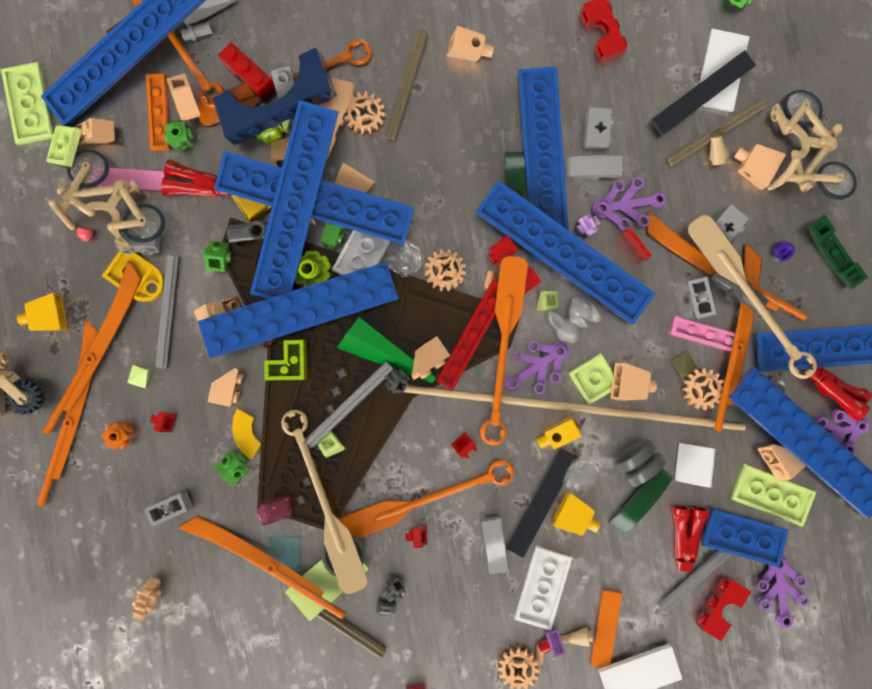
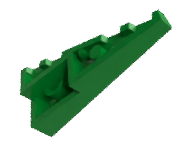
(371, 345)

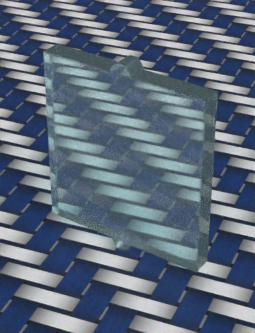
(286, 550)

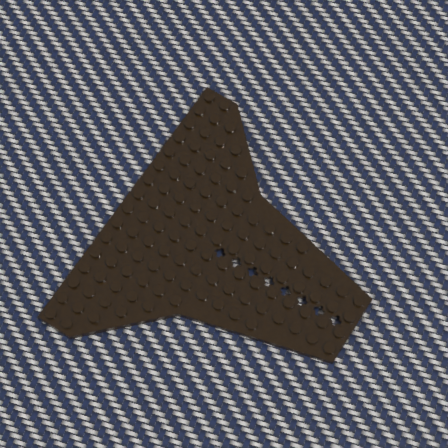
(406, 322)

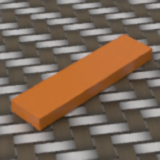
(157, 110)
(605, 628)

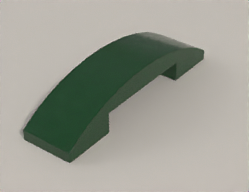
(515, 172)
(835, 254)
(641, 502)

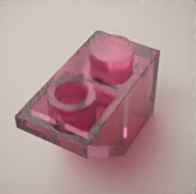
(274, 510)

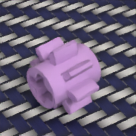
(588, 225)

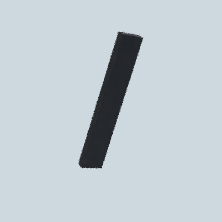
(703, 92)
(540, 503)

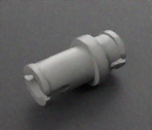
(194, 32)

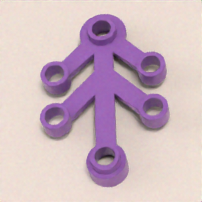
(626, 204)
(539, 364)
(839, 432)
(781, 587)

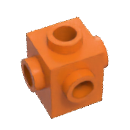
(123, 432)

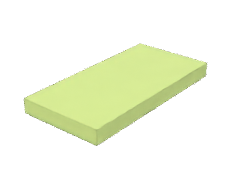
(27, 110)
(775, 497)
(322, 579)

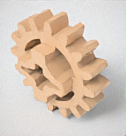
(371, 117)
(453, 275)
(706, 381)
(146, 598)
(519, 677)

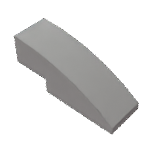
(593, 166)
(494, 544)

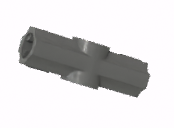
(244, 232)
(734, 291)

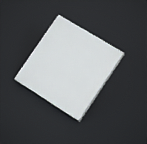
(695, 465)

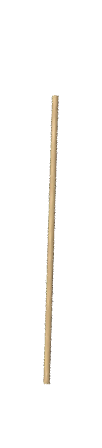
(573, 407)

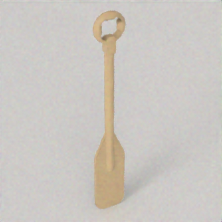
(729, 265)
(336, 536)

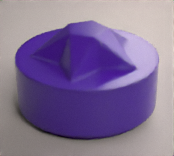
(783, 250)

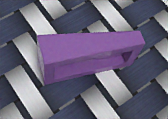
(555, 642)

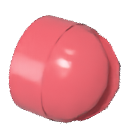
(84, 234)

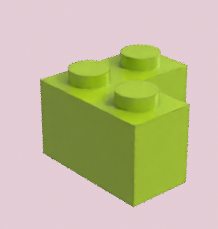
(294, 363)

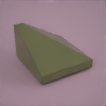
(684, 364)

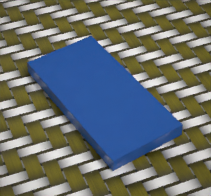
(745, 537)

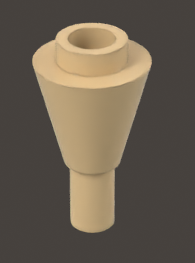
(579, 637)

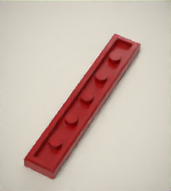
(469, 338)

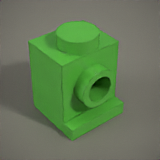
(332, 236)

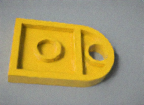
(146, 271)

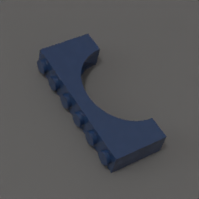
(244, 122)

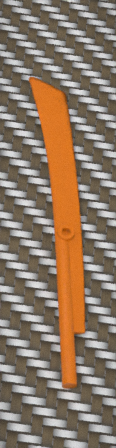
(678, 245)
(752, 273)
(118, 309)
(70, 422)
(229, 541)

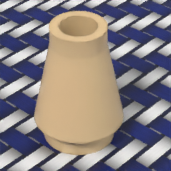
(718, 151)

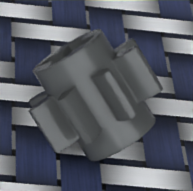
(397, 381)
(393, 589)

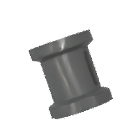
(387, 613)

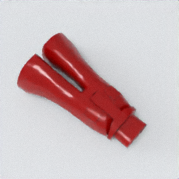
(203, 181)
(850, 398)
(686, 545)

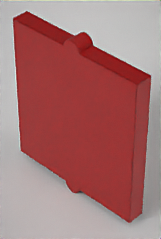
(637, 246)

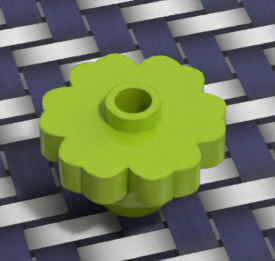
(318, 264)

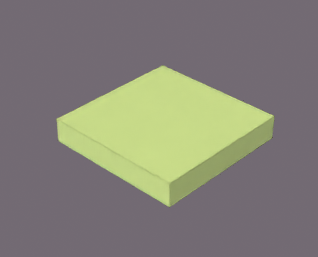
(64, 145)
(593, 378)

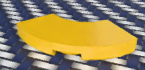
(243, 434)

